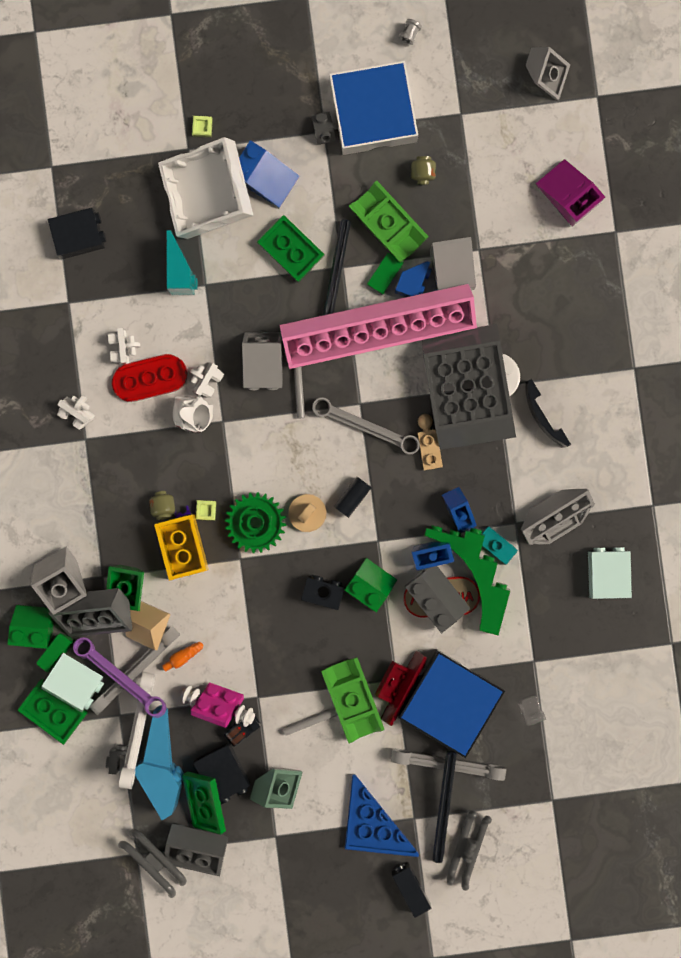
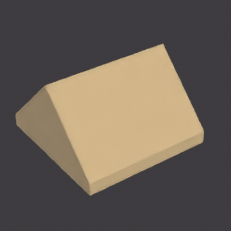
(148, 625)

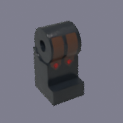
(239, 732)

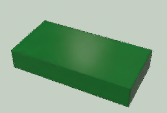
(385, 274)

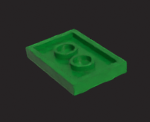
(291, 248)
(51, 713)
(204, 802)

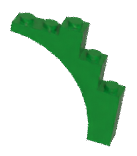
(493, 596)

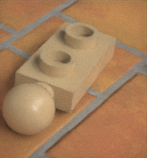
(429, 444)

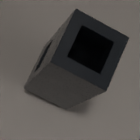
(411, 889)

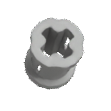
(410, 31)

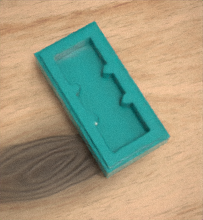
(498, 546)

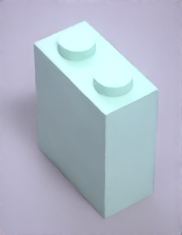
(609, 573)
(73, 683)

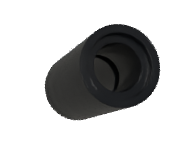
(352, 497)

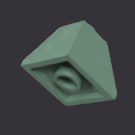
(276, 788)

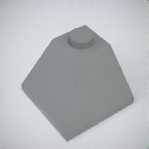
(547, 70)

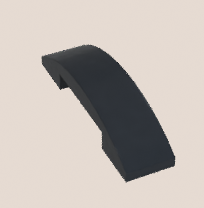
(531, 394)

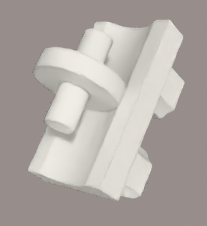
(121, 338)
(210, 372)
(78, 409)

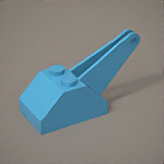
(157, 772)

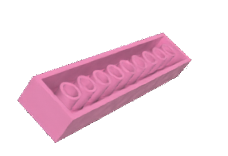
(379, 326)

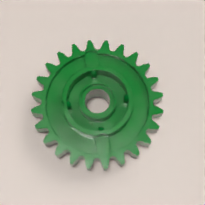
(241, 519)

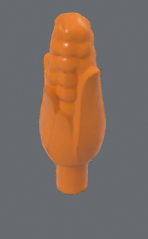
(181, 657)

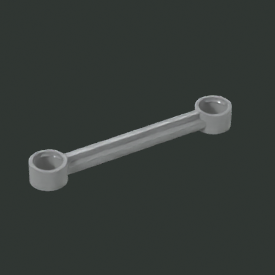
(366, 426)
(143, 662)
(490, 771)

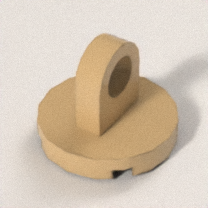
(307, 513)

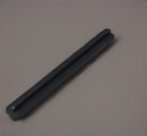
(337, 267)
(444, 806)

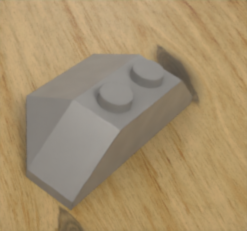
(557, 516)

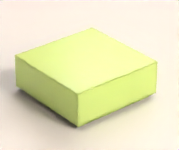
(202, 126)
(206, 510)

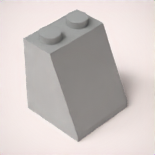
(453, 263)
(262, 360)
(58, 580)

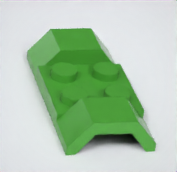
(389, 222)
(352, 699)

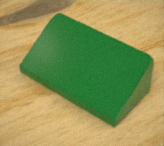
(54, 652)

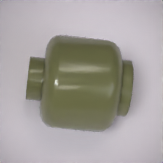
(423, 170)
(162, 505)

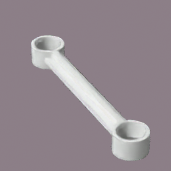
(128, 771)

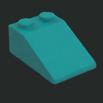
(179, 274)

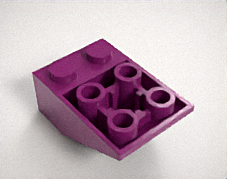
(570, 192)

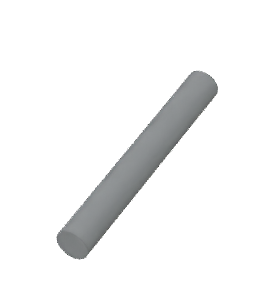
(299, 393)
(309, 722)

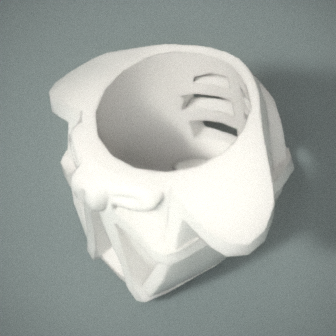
(192, 412)

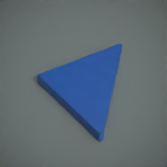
(371, 827)

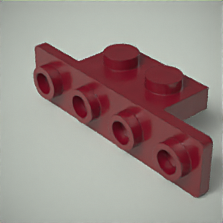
(397, 685)

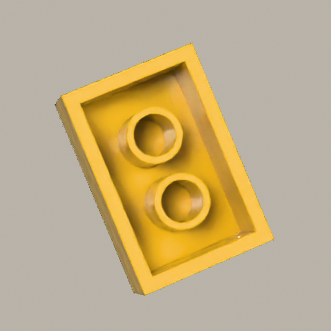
(181, 547)

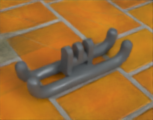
(467, 849)
(153, 862)

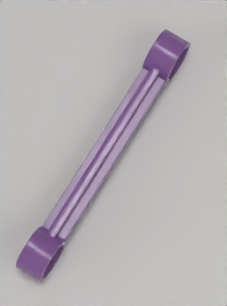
(119, 677)

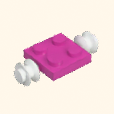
(217, 705)

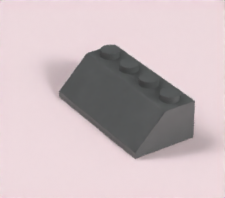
(96, 614)

